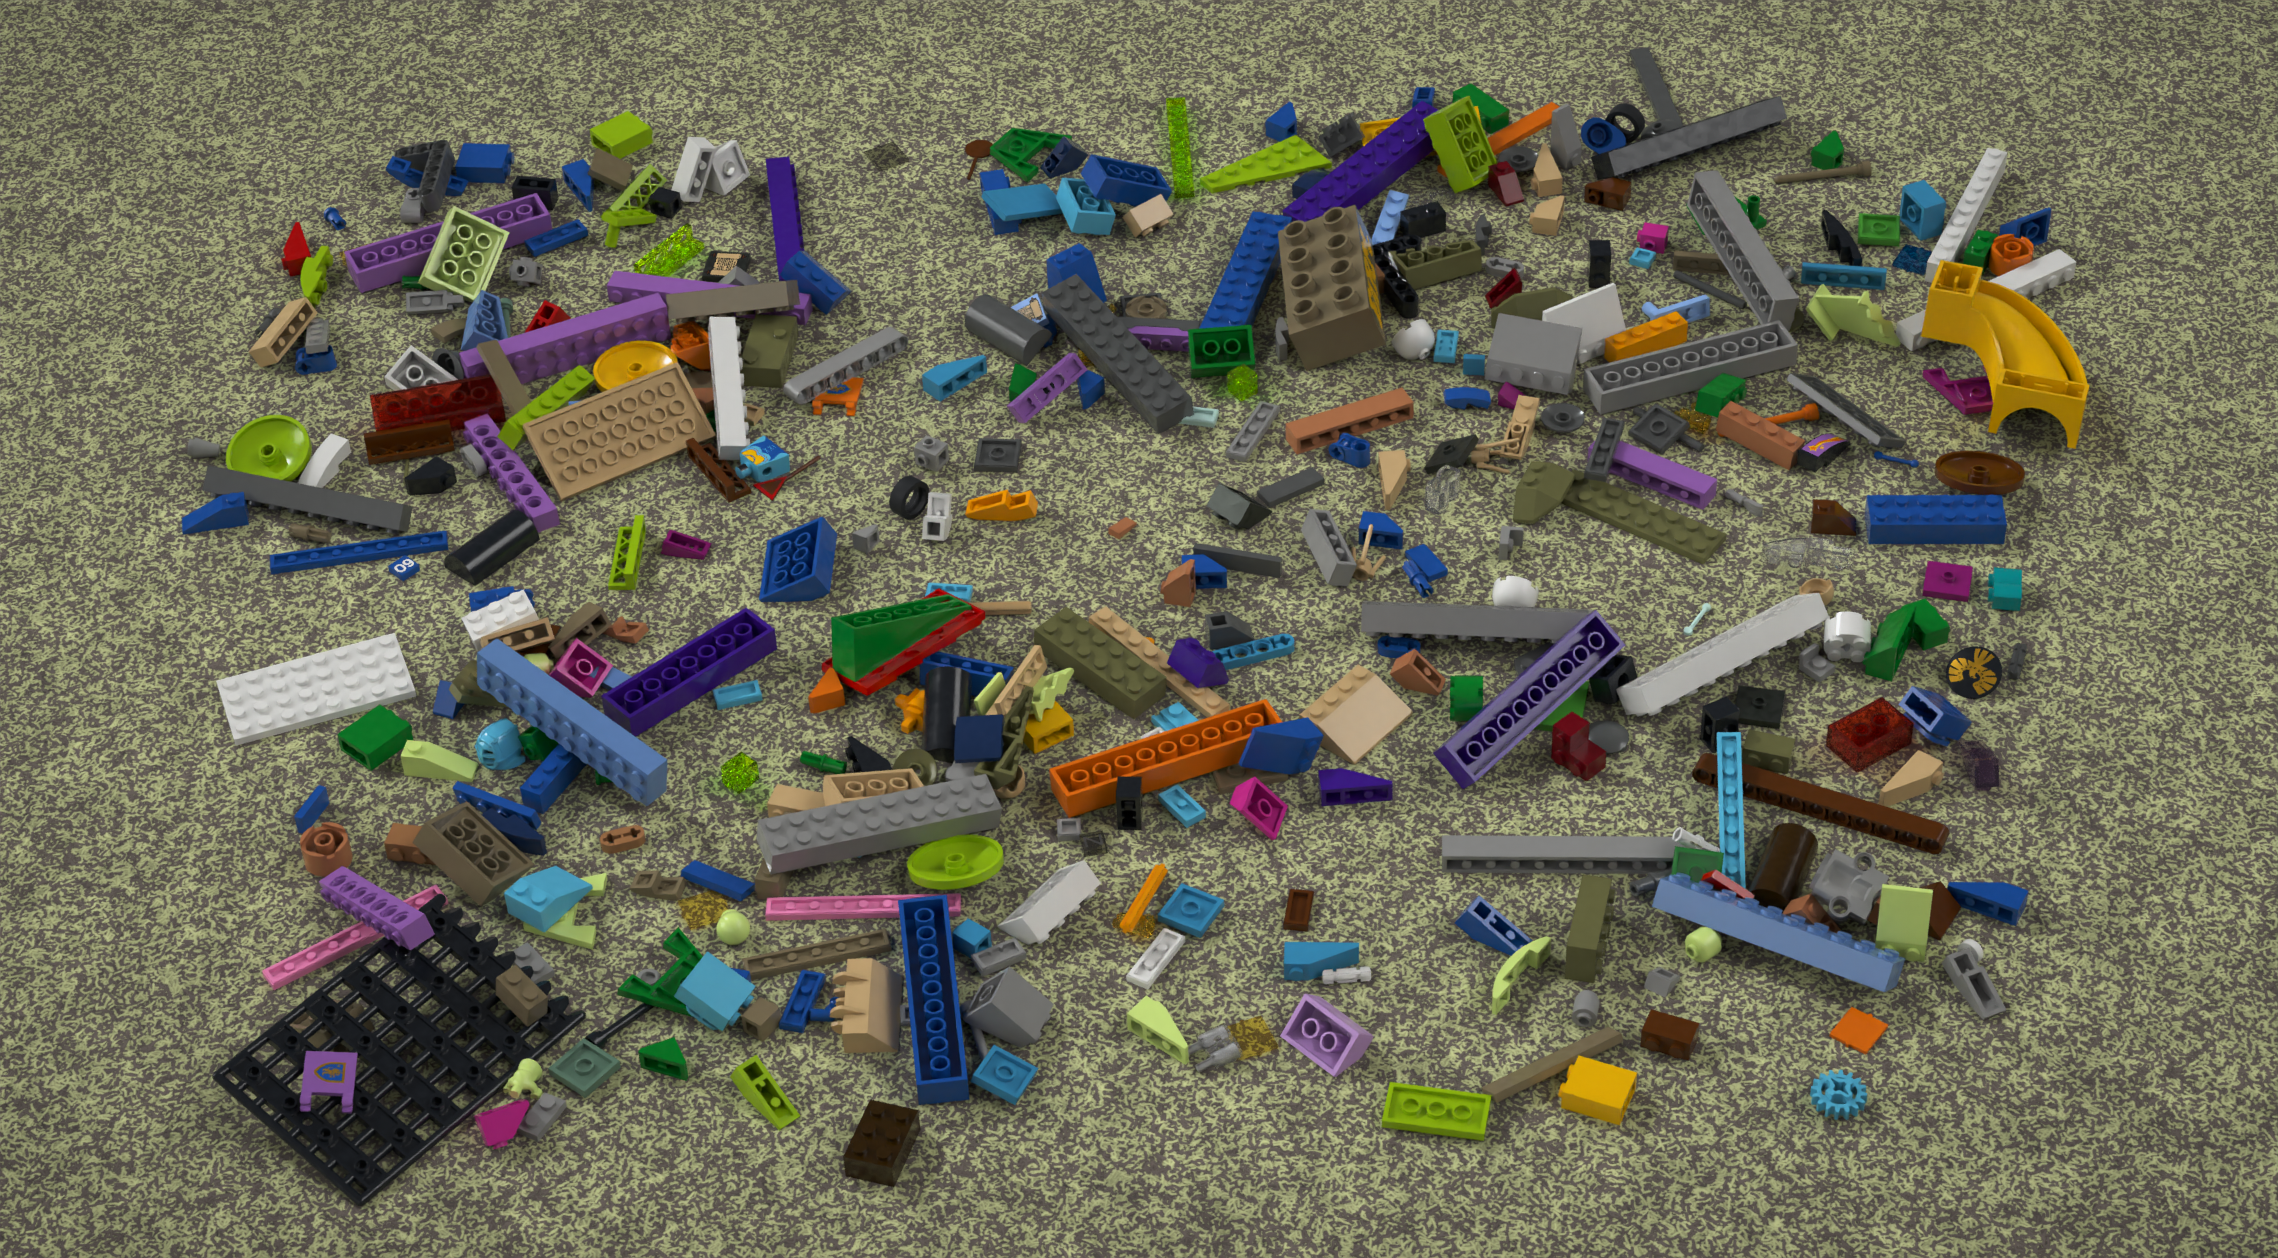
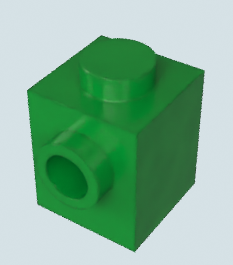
(536, 743)

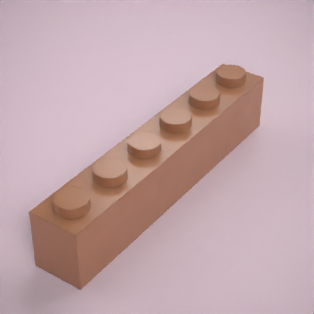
(1352, 418)

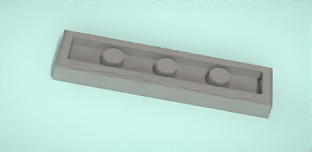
(1252, 431)

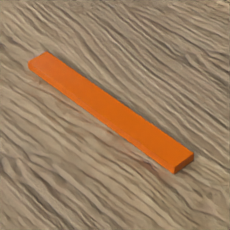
(1518, 131)

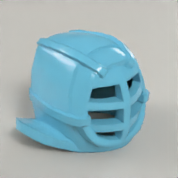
(503, 741)

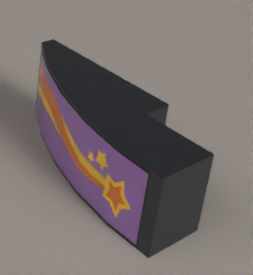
(1821, 451)

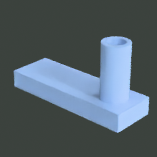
(1690, 309)

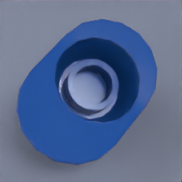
(1601, 135)

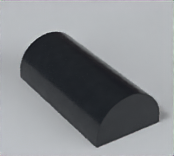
(493, 547)
(945, 699)

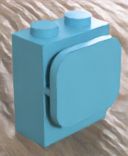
(715, 993)

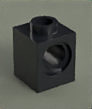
(665, 202)

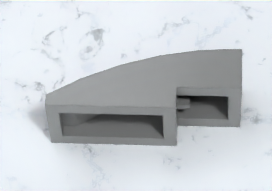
(1973, 983)

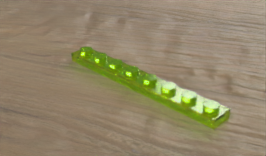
(1180, 148)

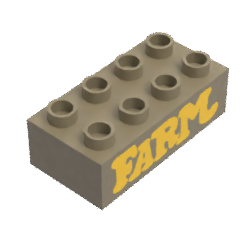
(1331, 287)

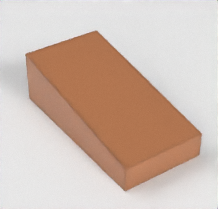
(1122, 527)

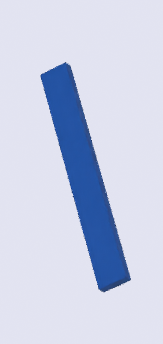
(358, 552)

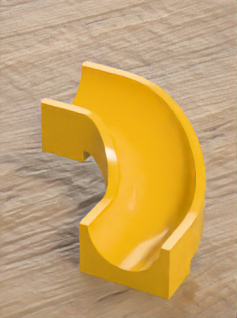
(2017, 342)

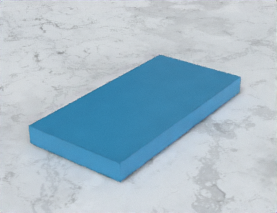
(1022, 202)

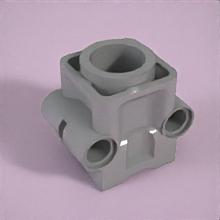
(1844, 884)

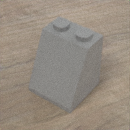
(1009, 1009)

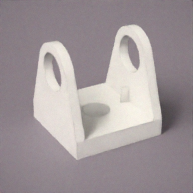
(727, 157)

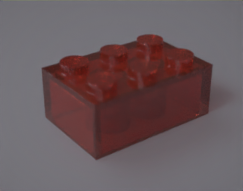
(1869, 734)

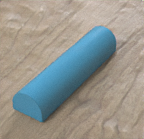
(1843, 275)

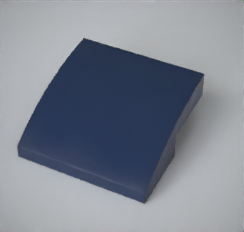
(979, 738)

